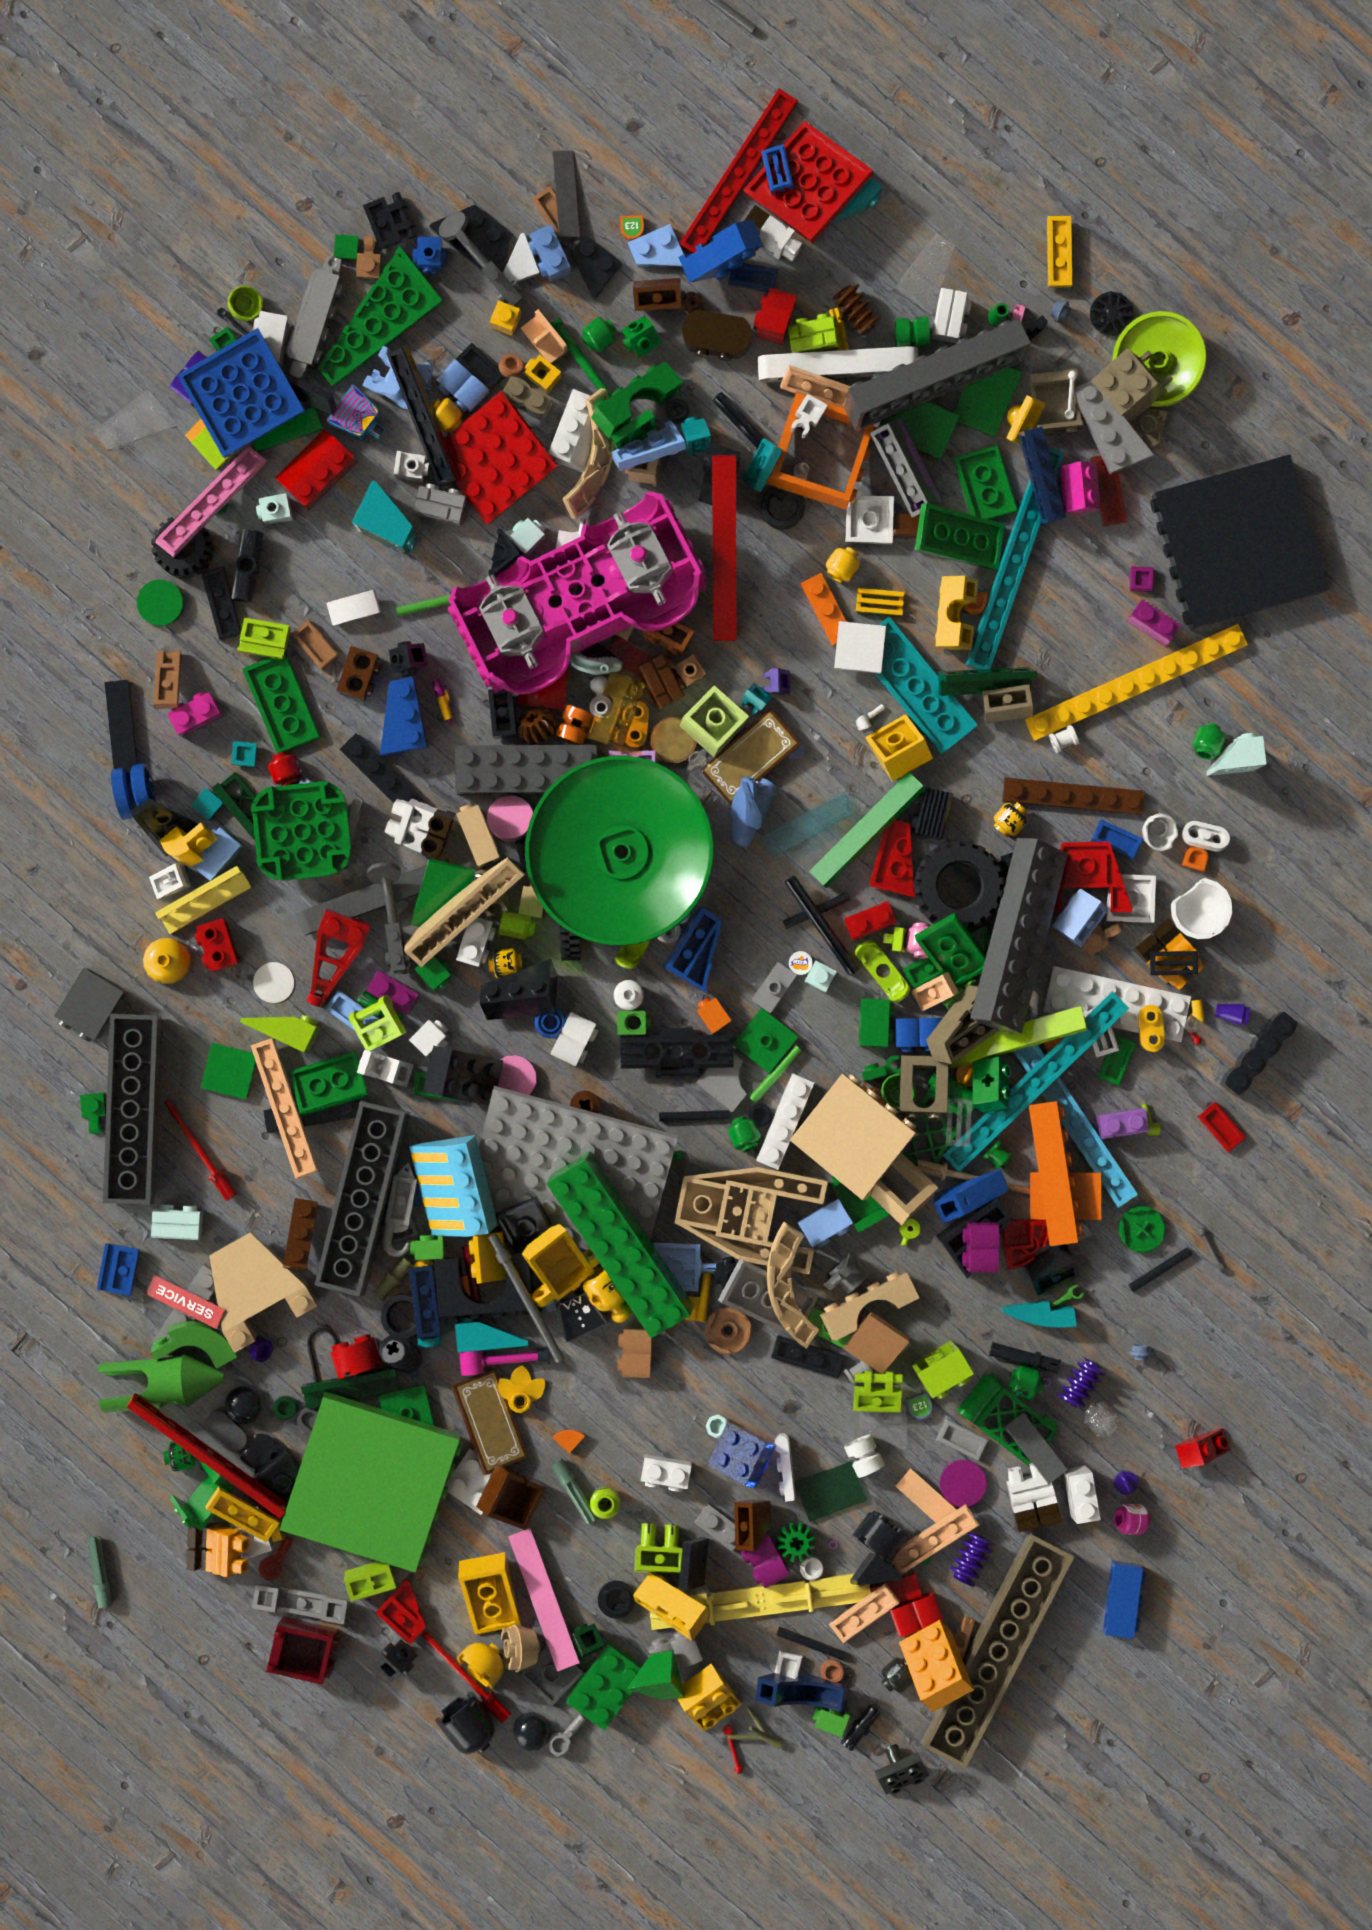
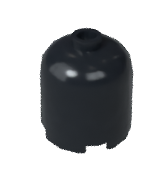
(467, 1724)

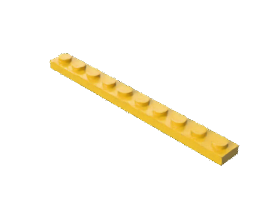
(1136, 682)

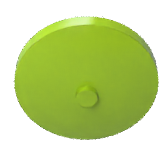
(1175, 351)

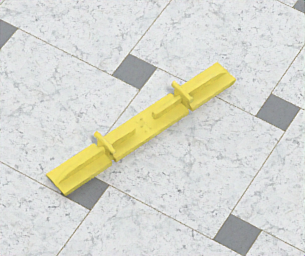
(776, 1599)

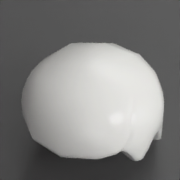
(1160, 832)

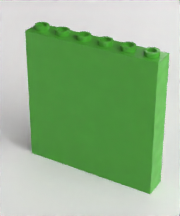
(371, 1482)

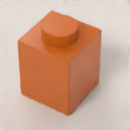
(713, 1014)

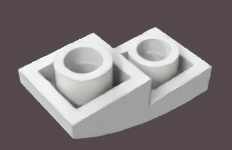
(353, 607)

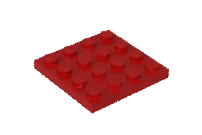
(822, 178)
(498, 457)

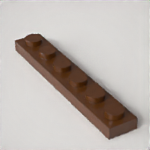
(1073, 796)

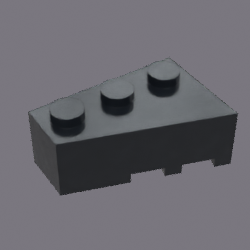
(952, 1237)

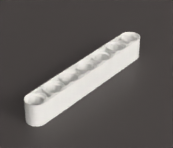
(836, 363)

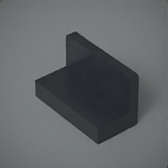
(1052, 1269)

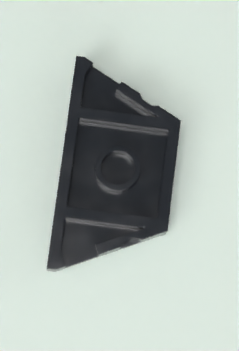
(484, 233)

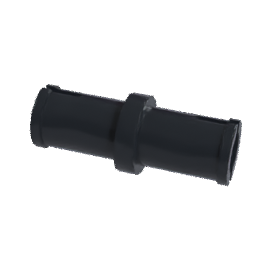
(860, 1727)

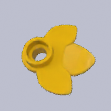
(521, 1386)

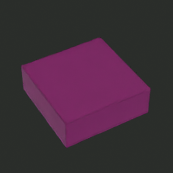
(1141, 579)

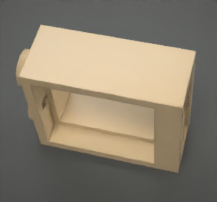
(478, 835)
(892, 1203)

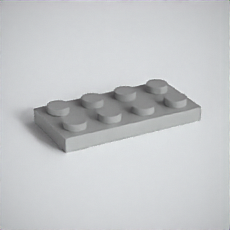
(749, 1294)

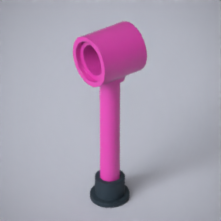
(473, 1361)

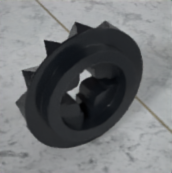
(620, 1609)

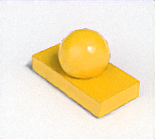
(1024, 417)

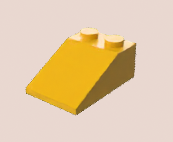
(489, 1593)

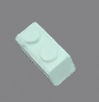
(177, 1224)

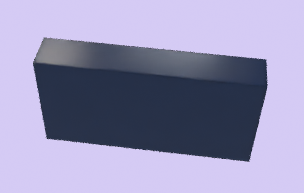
(753, 277)

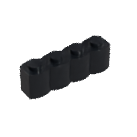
(1255, 1059)

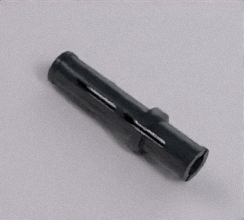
(1024, 1357)

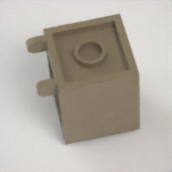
(1130, 384)

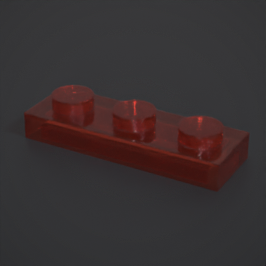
(1111, 497)

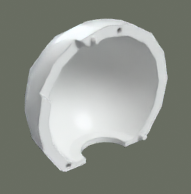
(1202, 910)

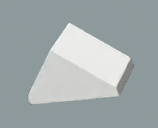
(170, 880)

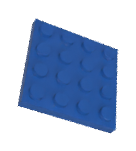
(241, 393)

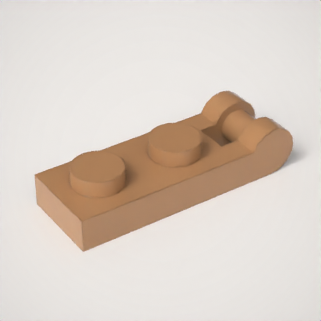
(167, 679)

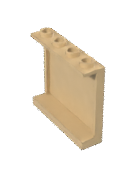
(854, 1135)

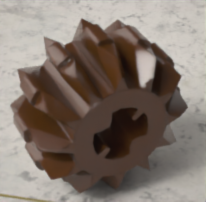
(536, 725)

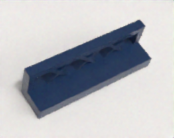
(1042, 475)

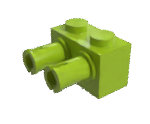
(658, 1559)

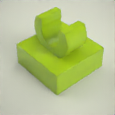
(898, 939)

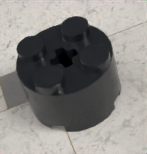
(879, 1536)

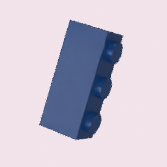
(1123, 1599)

